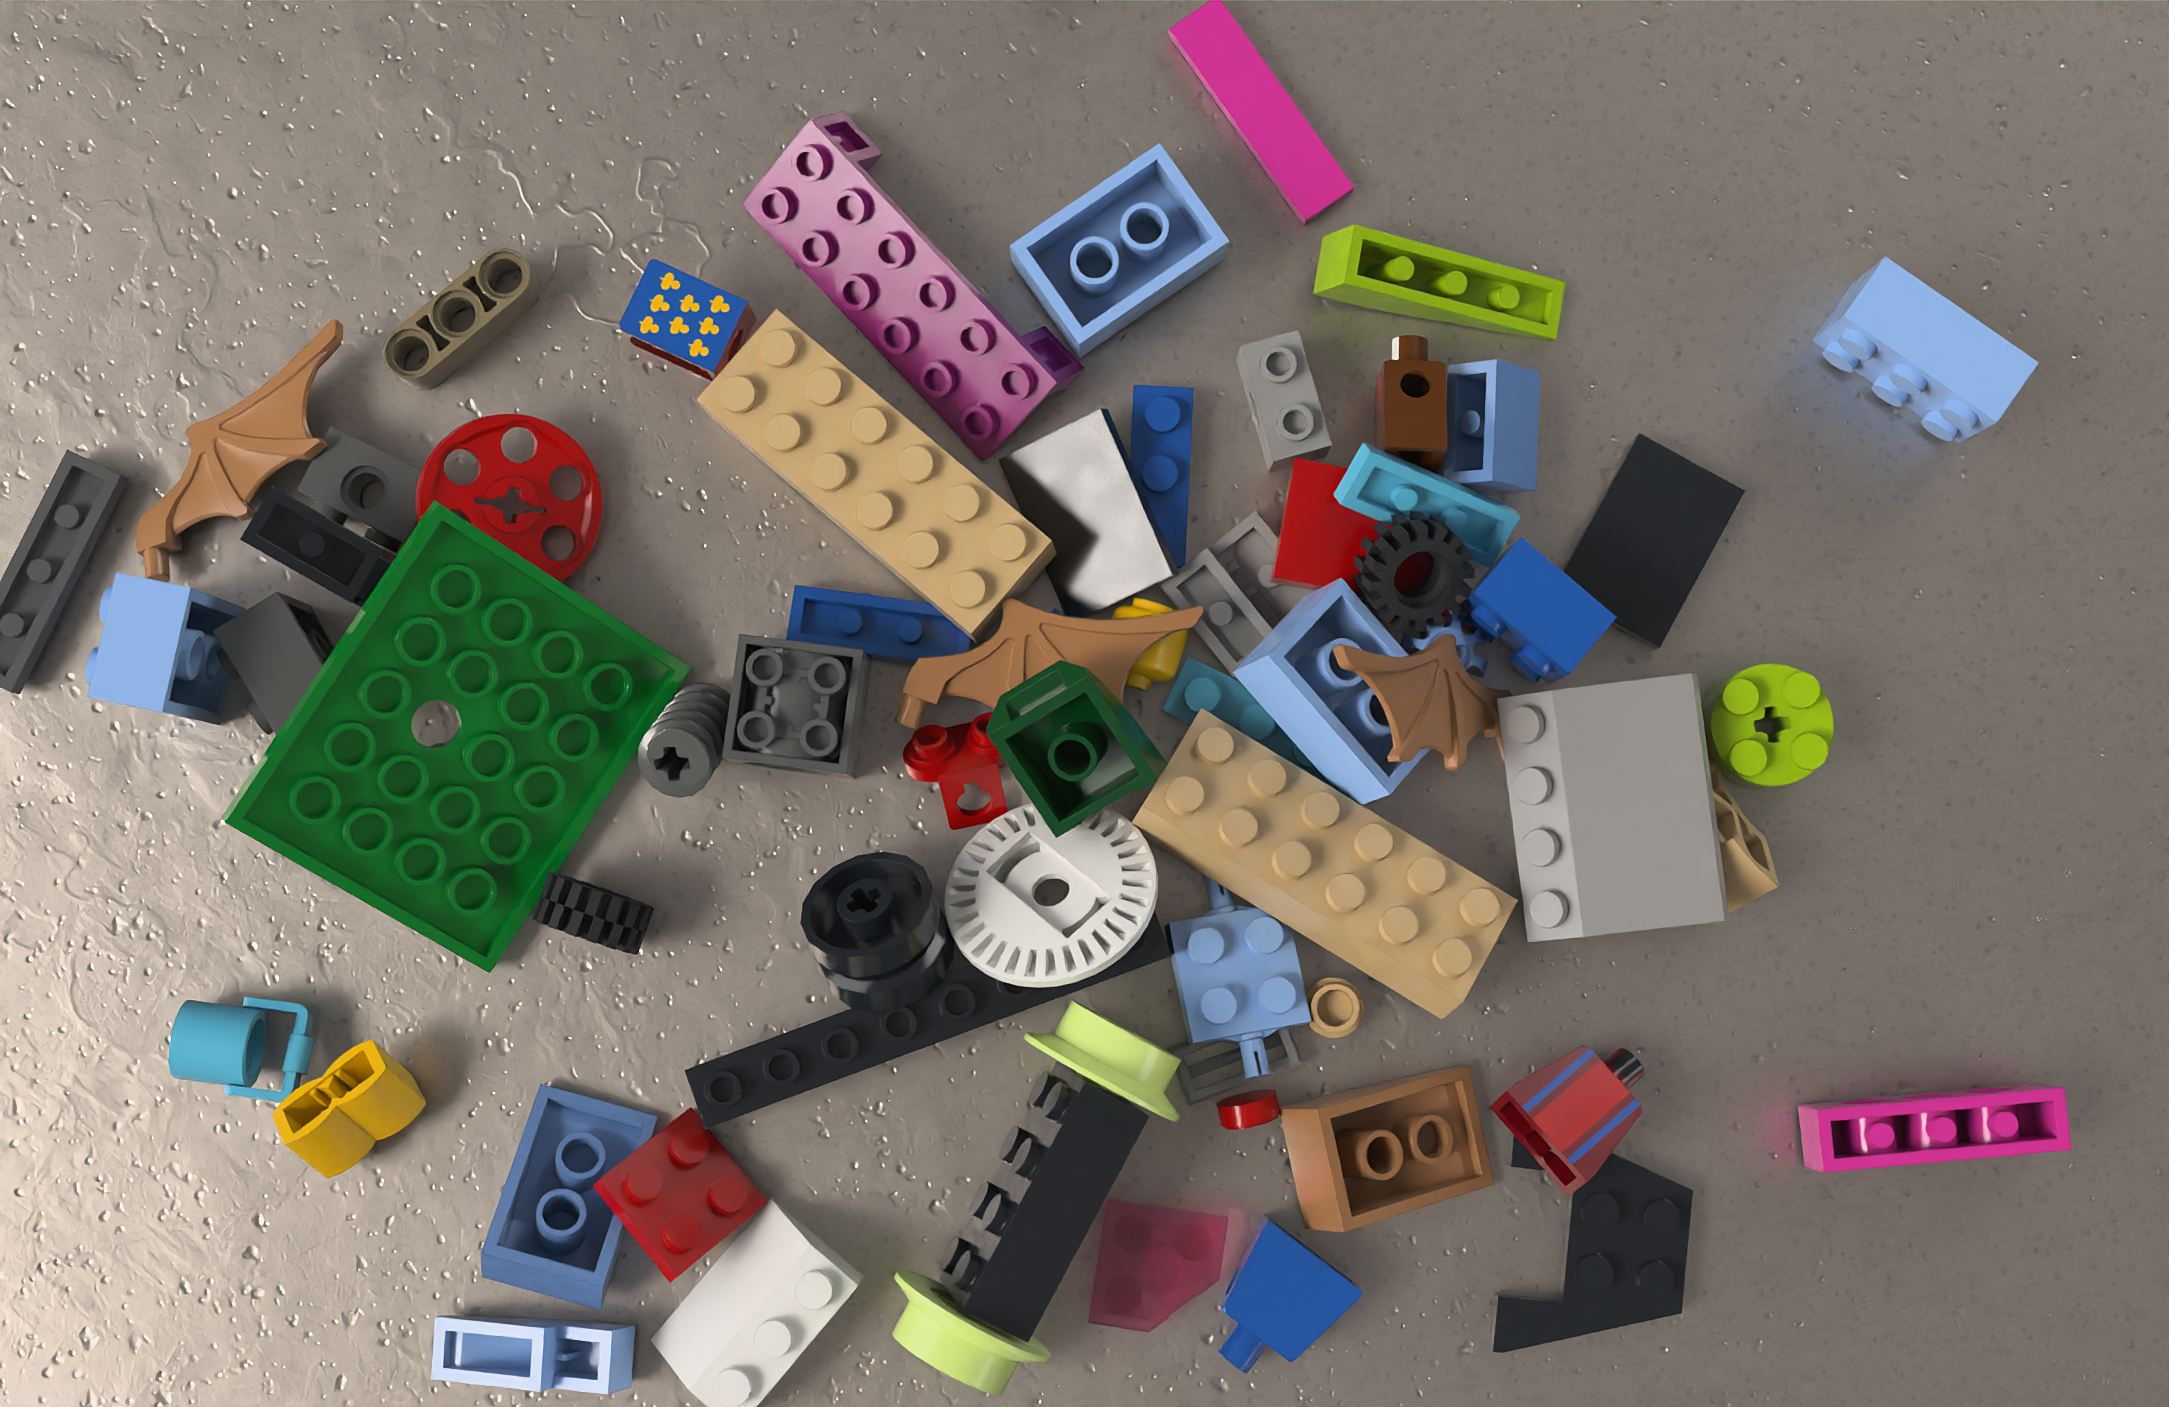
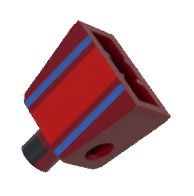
(1573, 1112)

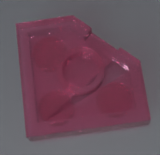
(1153, 1262)

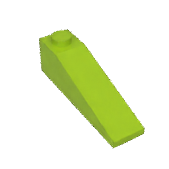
(1436, 284)

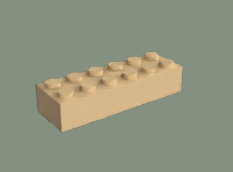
(877, 476)
(1324, 865)

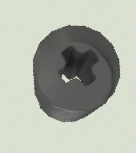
(686, 740)

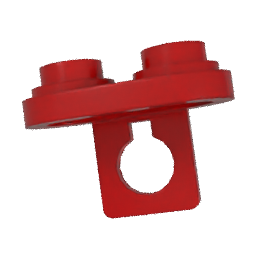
(956, 758)

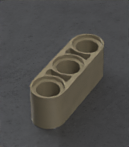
(432, 322)

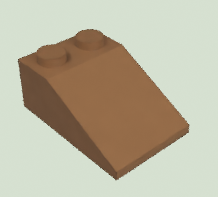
(1386, 1149)

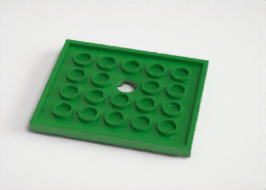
(471, 826)

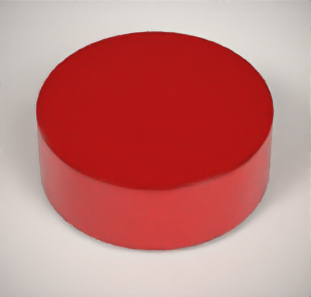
(1248, 1109)

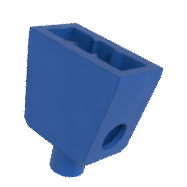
(1281, 1297)

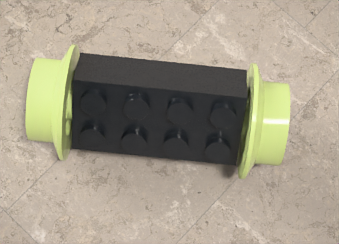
(1038, 1202)

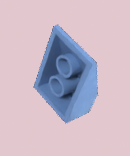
(550, 1221)

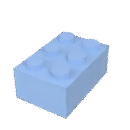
(1119, 250)
(1923, 352)
(160, 649)
(1325, 707)

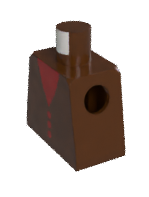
(1412, 405)

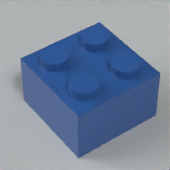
(1535, 613)

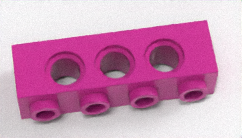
(1934, 1127)

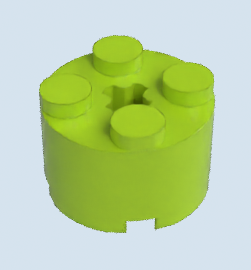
(1799, 720)

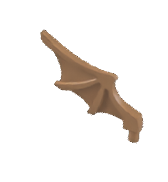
(238, 454)
(1030, 643)
(1428, 699)

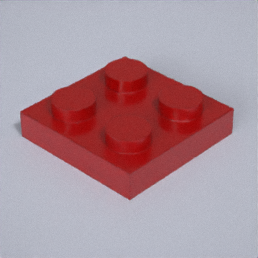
(679, 1194)

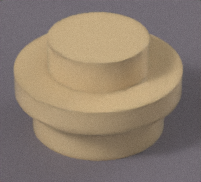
(1334, 1007)

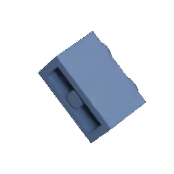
(1492, 426)

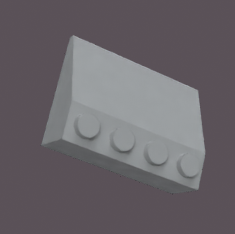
(1613, 808)

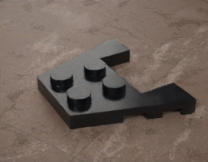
(1618, 1257)

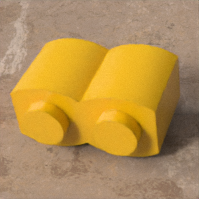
(348, 1109)

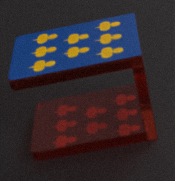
(686, 320)

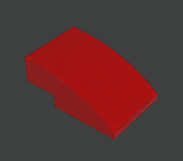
(1323, 537)

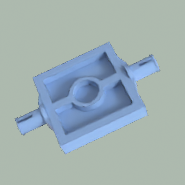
(1236, 977)

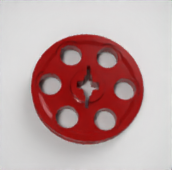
(531, 484)

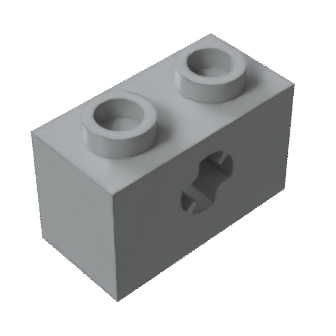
(1283, 400)

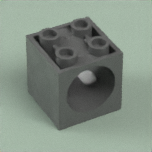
(797, 706)

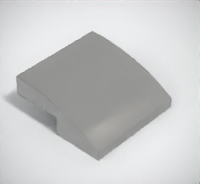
(1235, 590)

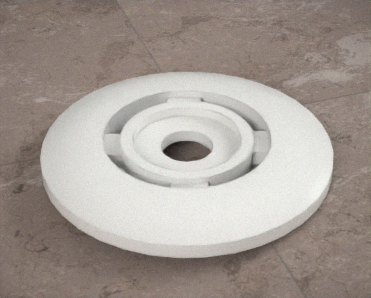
(1028, 943)

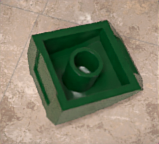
(1071, 744)

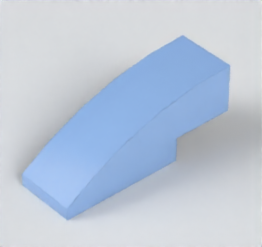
(533, 1353)

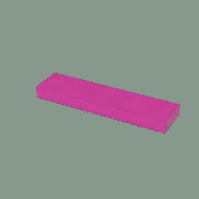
(1261, 110)

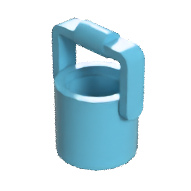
(230, 1042)

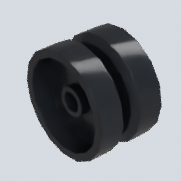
(878, 931)

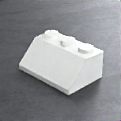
(755, 1310)

